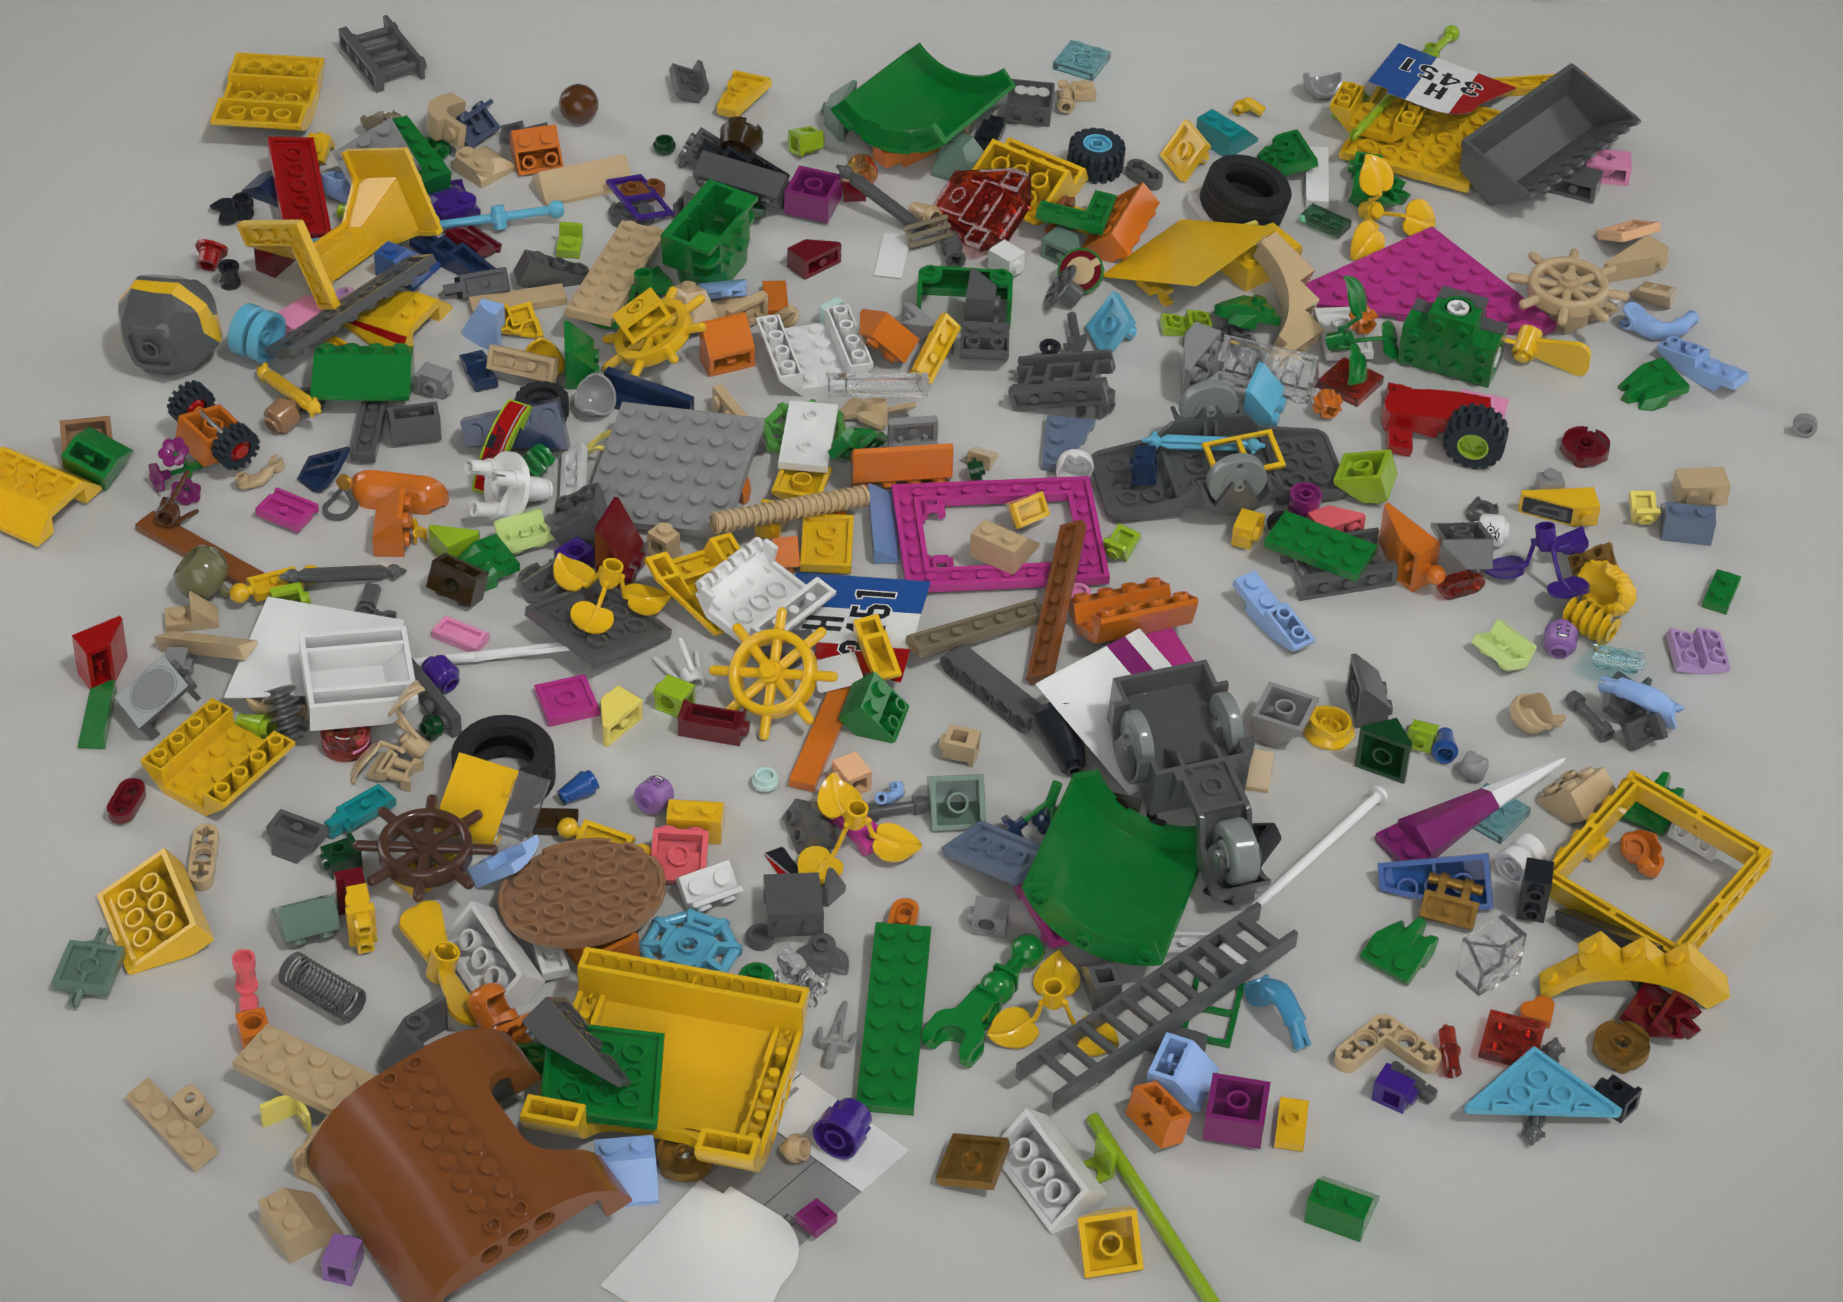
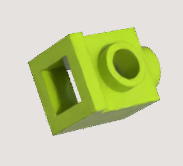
(805, 140)

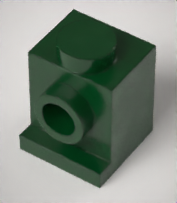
(340, 856)

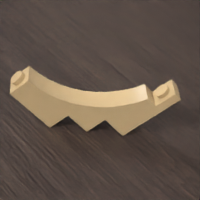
(1297, 302)

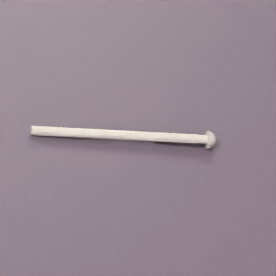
(478, 656)
(1377, 794)

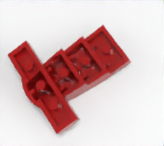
(1420, 412)

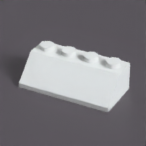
(492, 955)
(1050, 1172)

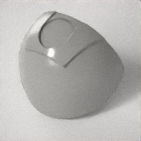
(1322, 86)
(595, 395)

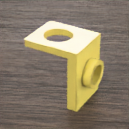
(283, 1108)

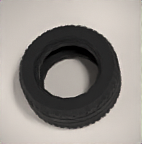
(1244, 191)
(509, 737)

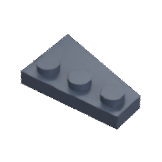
(1063, 435)

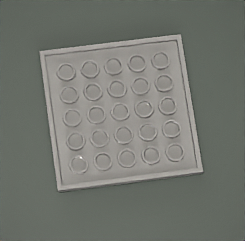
(677, 464)

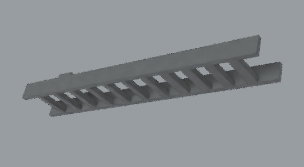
(1217, 988)

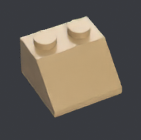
(1000, 547)
(296, 1222)

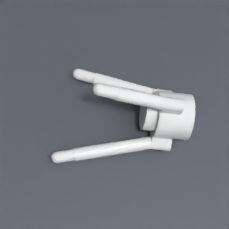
(688, 673)

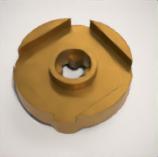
(1617, 1057)
(680, 1168)

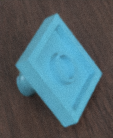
(1111, 323)

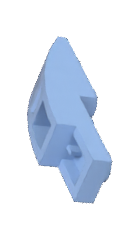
(1697, 365)
(1270, 615)

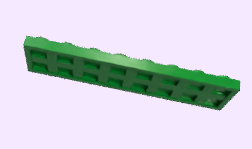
(894, 1018)

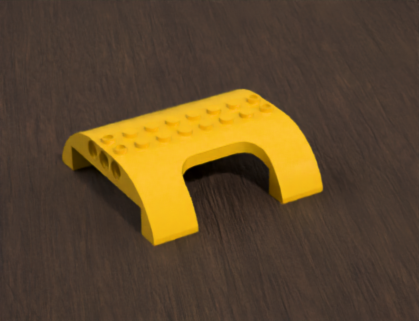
(725, 1053)

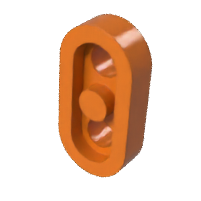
(904, 912)

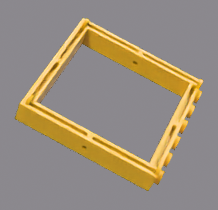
(1687, 816)

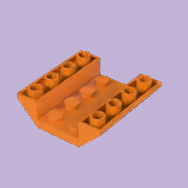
(1123, 610)

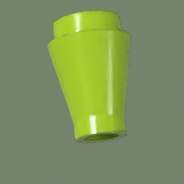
(256, 723)

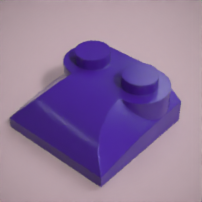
(454, 203)

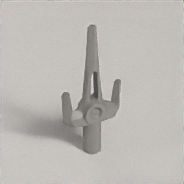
(834, 1042)

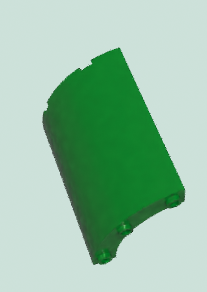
(918, 103)
(1111, 875)

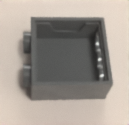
(1030, 109)

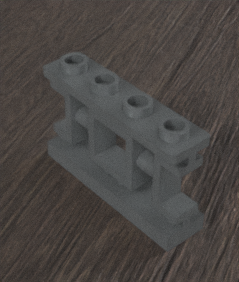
(1083, 389)

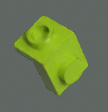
(1121, 542)
(291, 592)

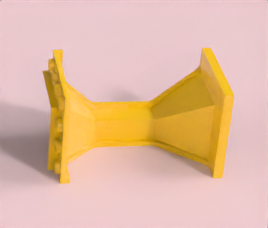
(382, 206)

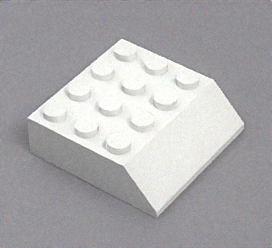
(355, 676)

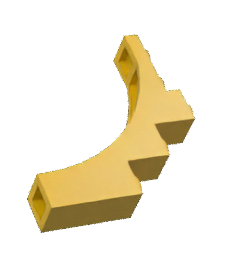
(1640, 961)

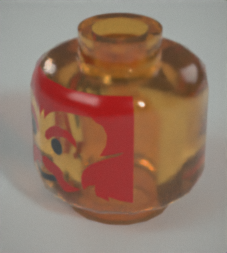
(865, 166)

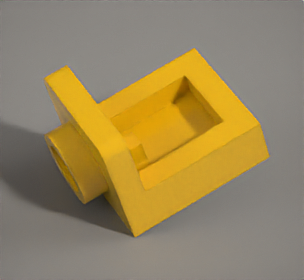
(323, 144)

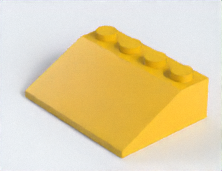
(155, 914)

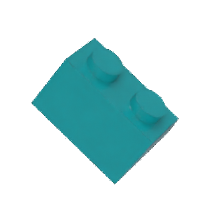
(1224, 134)

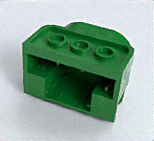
(710, 234)

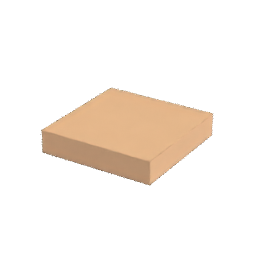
(1628, 230)

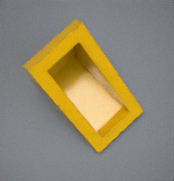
(1027, 509)

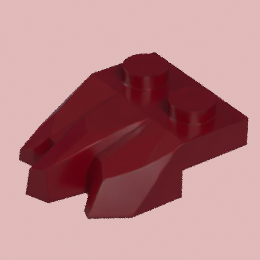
(1662, 1013)

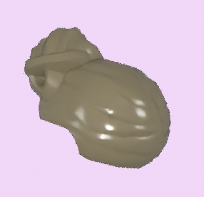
(376, 119)

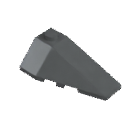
(562, 1029)

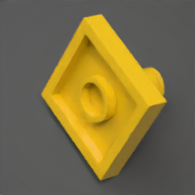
(1185, 150)

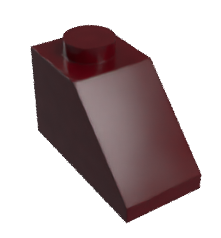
(813, 257)

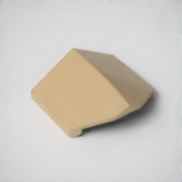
(1655, 294)

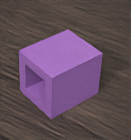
(342, 1259)

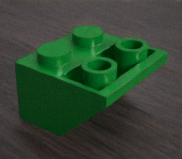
(95, 457)
(874, 709)

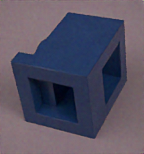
(1144, 466)

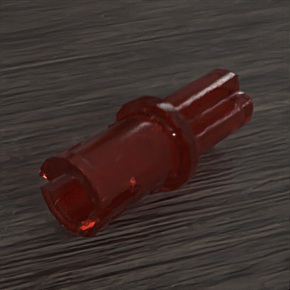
(1450, 1051)

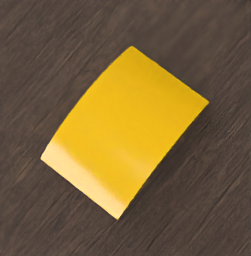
(270, 92)

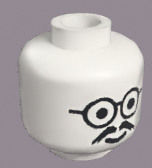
(1497, 527)

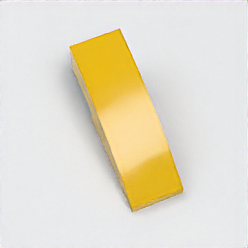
(876, 647)

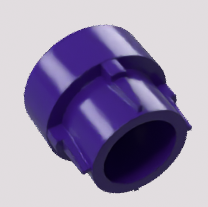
(843, 1128)

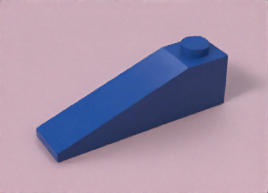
(1411, 877)

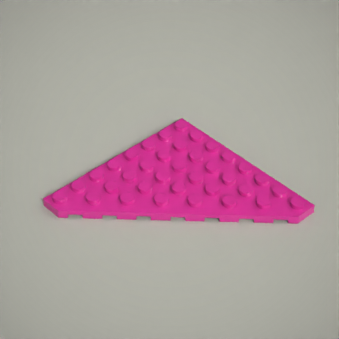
(1419, 270)

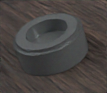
(757, 938)

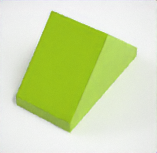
(451, 539)

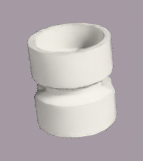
(1512, 859)

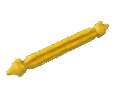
(288, 389)

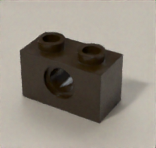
(470, 580)

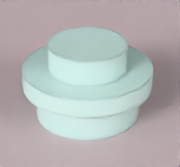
(765, 779)

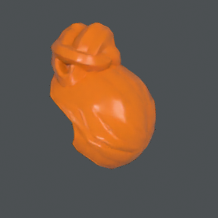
(1644, 851)

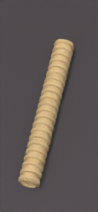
(789, 509)

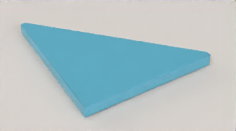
(1541, 1088)

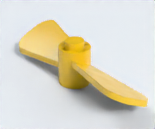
(1566, 355)
(427, 933)

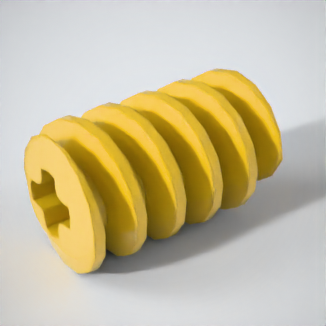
(1591, 623)

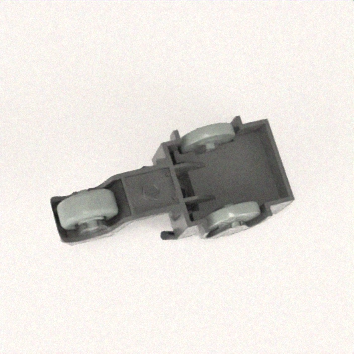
(1185, 748)

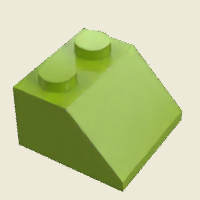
(1367, 475)

